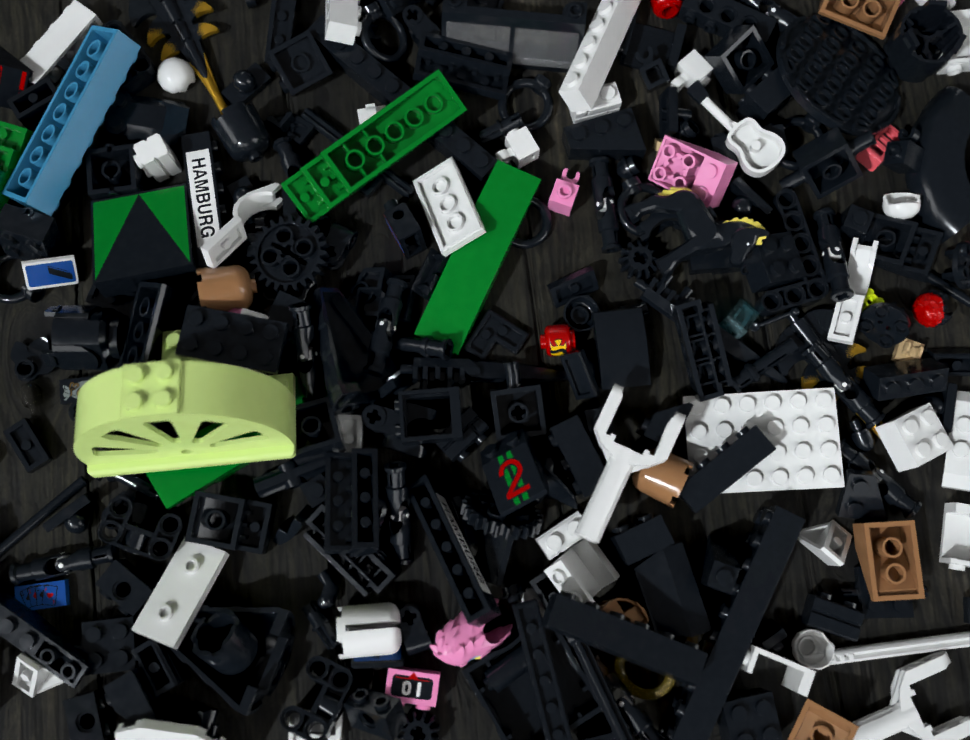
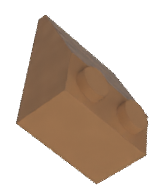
(889, 559)
(821, 724)

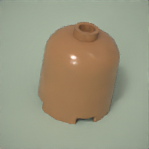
(226, 287)
(664, 479)

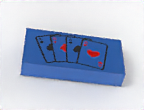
(44, 594)

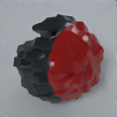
(930, 309)

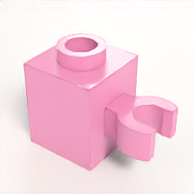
(564, 194)

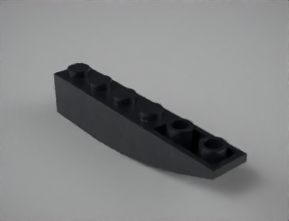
(40, 640)

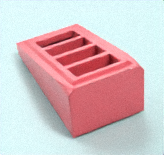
(870, 157)

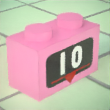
(413, 686)

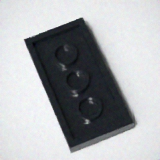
(232, 339)

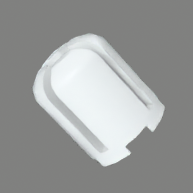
(368, 630)

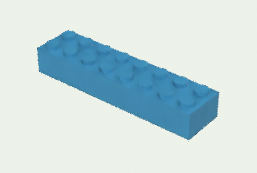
(72, 119)

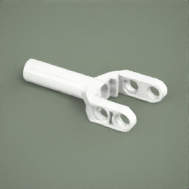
(619, 466)
(901, 712)

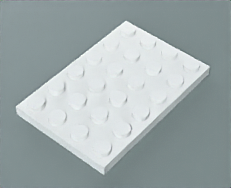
(796, 422)

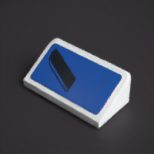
(50, 272)

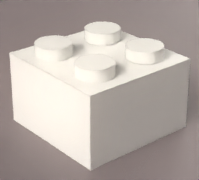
(914, 437)

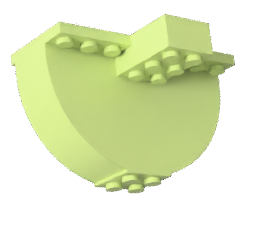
(186, 395)

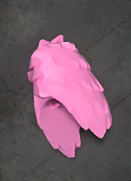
(463, 642)

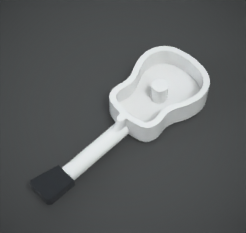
(755, 147)

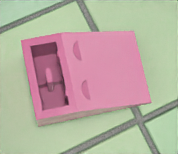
(692, 167)

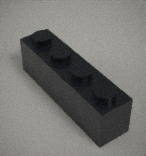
(726, 468)

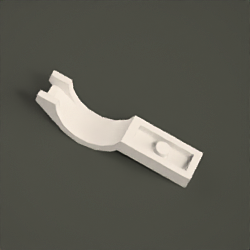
(234, 233)
(848, 312)

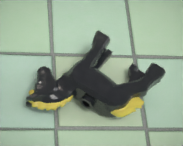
(697, 225)

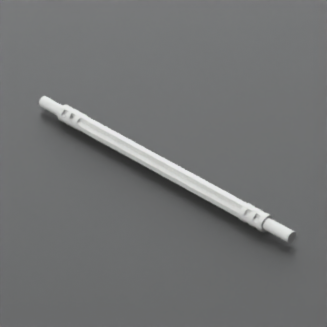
(894, 648)

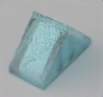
(739, 319)

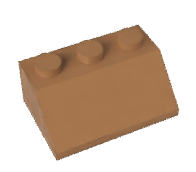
(864, 15)

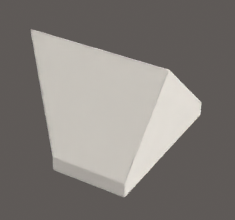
(827, 542)
(33, 677)

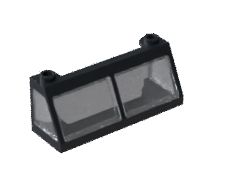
(534, 38)

